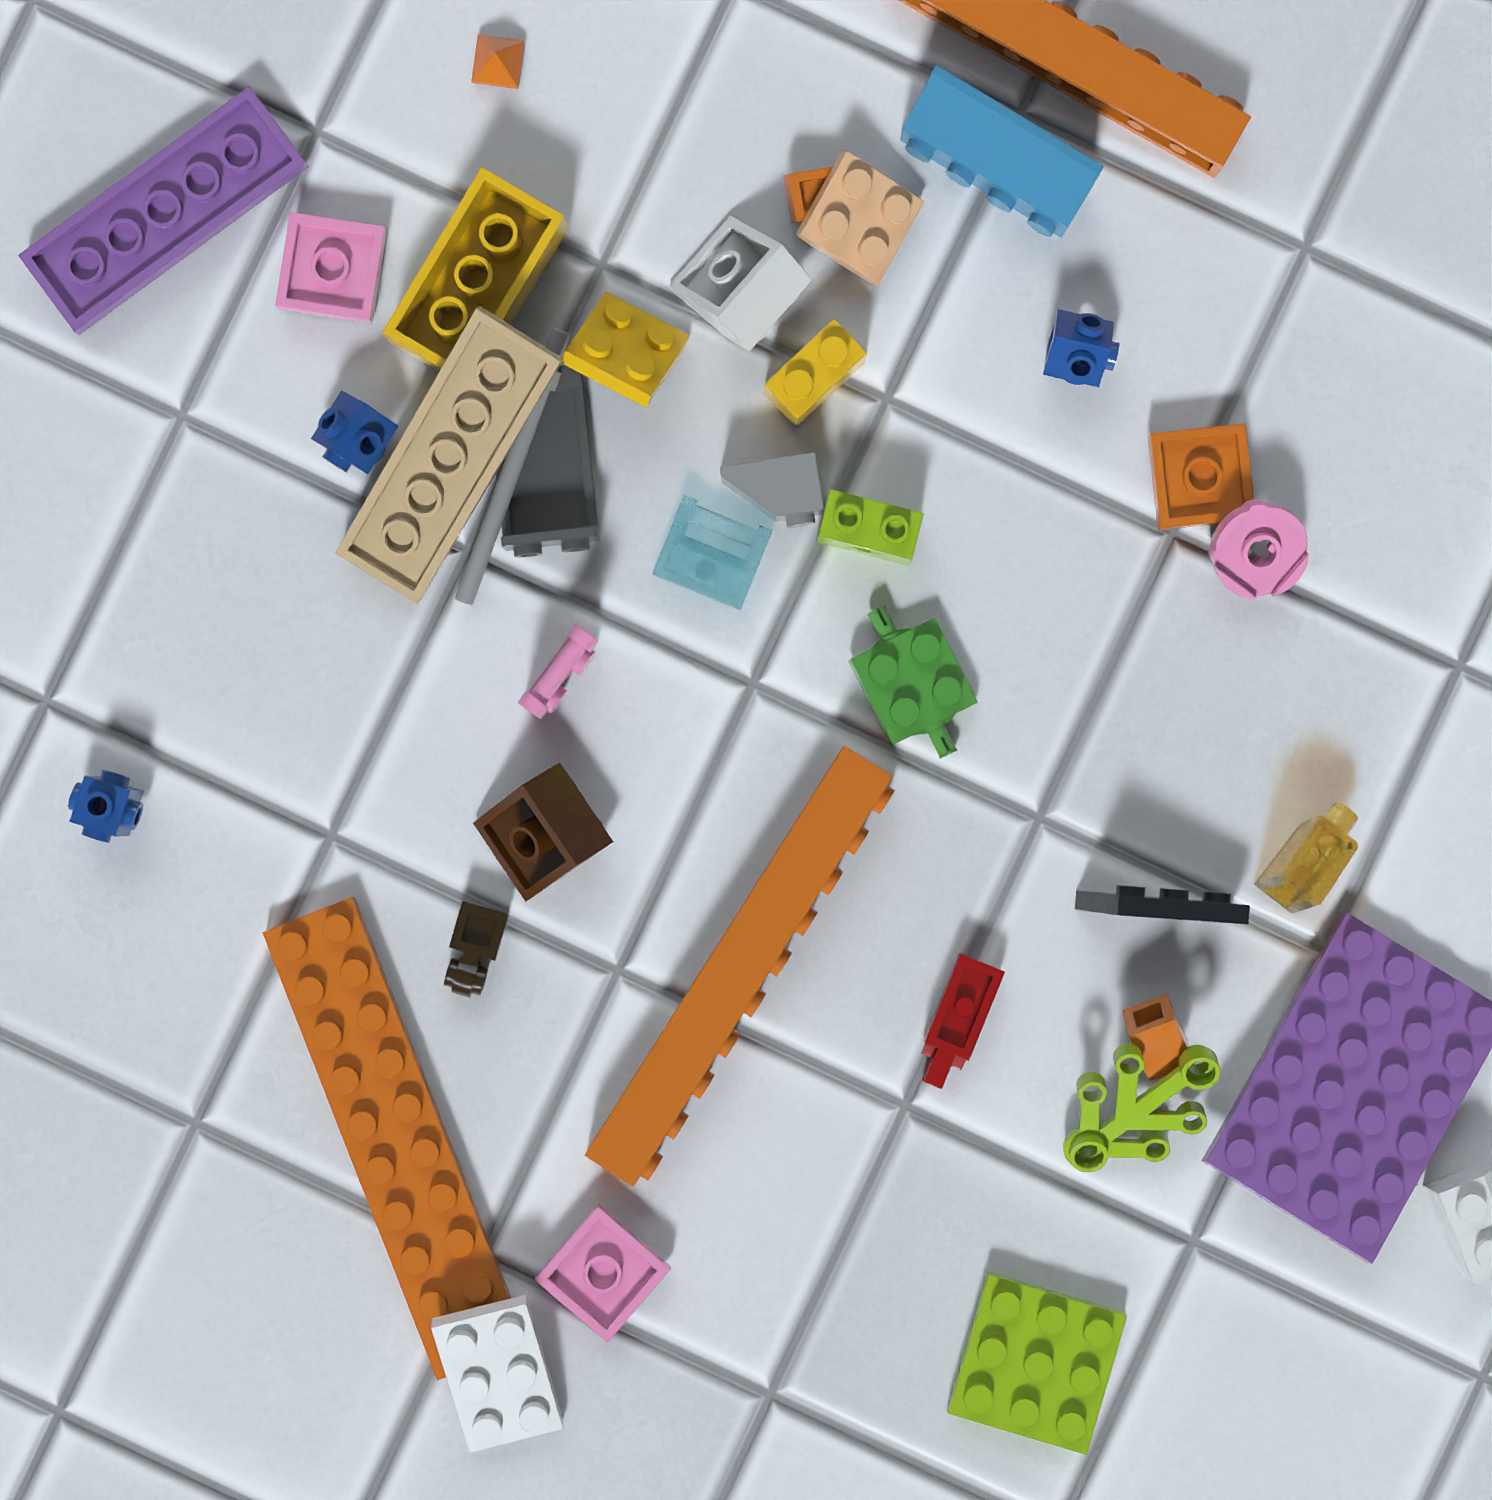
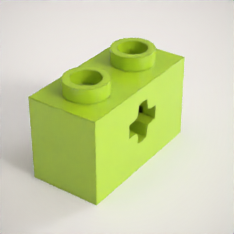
(870, 527)

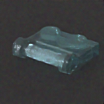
(704, 567)

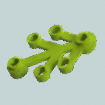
(1138, 1112)

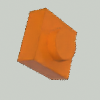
(802, 191)

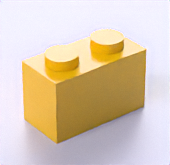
(815, 373)

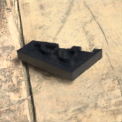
(1169, 905)

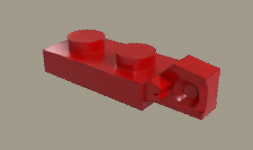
(959, 1017)

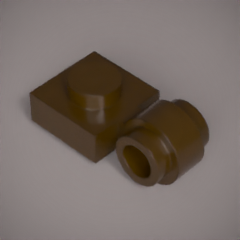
(477, 934)

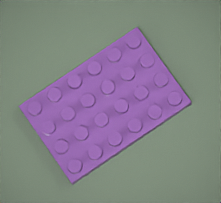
(1355, 1088)

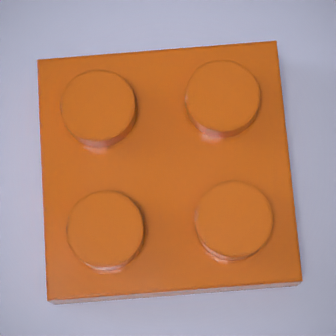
(1199, 474)

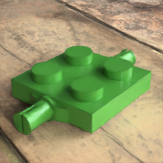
(912, 681)

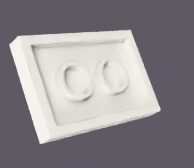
(497, 1373)

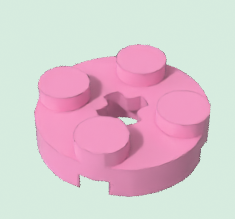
(1252, 524)

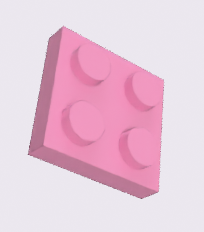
(331, 267)
(602, 1273)

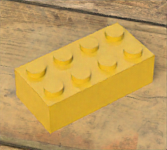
(483, 258)

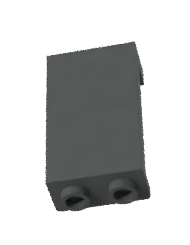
(556, 485)

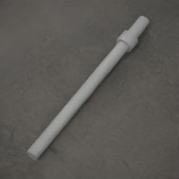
(506, 485)

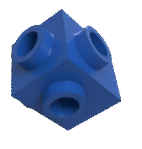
(1080, 348)
(353, 434)
(122, 810)

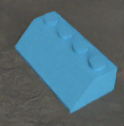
(999, 153)

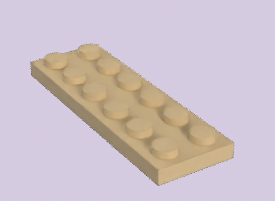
(449, 454)

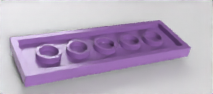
(163, 211)

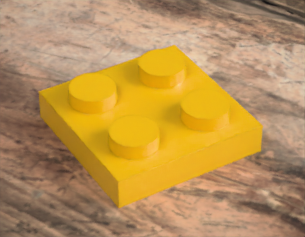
(625, 349)

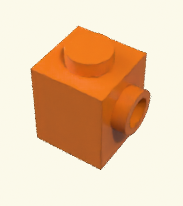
(1158, 1034)

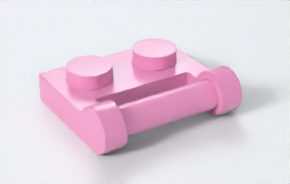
(548, 689)

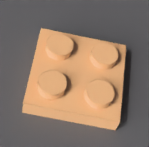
(859, 218)

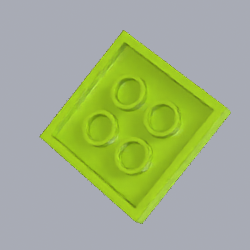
(1036, 1363)

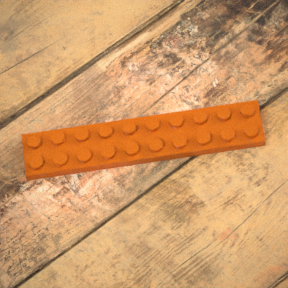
(386, 1116)

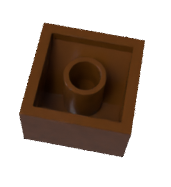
(542, 831)

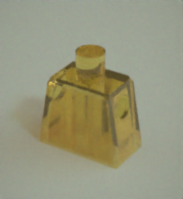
(1311, 860)

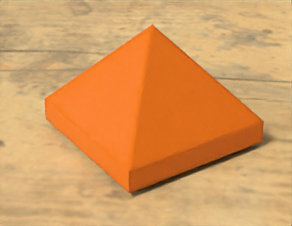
(498, 61)

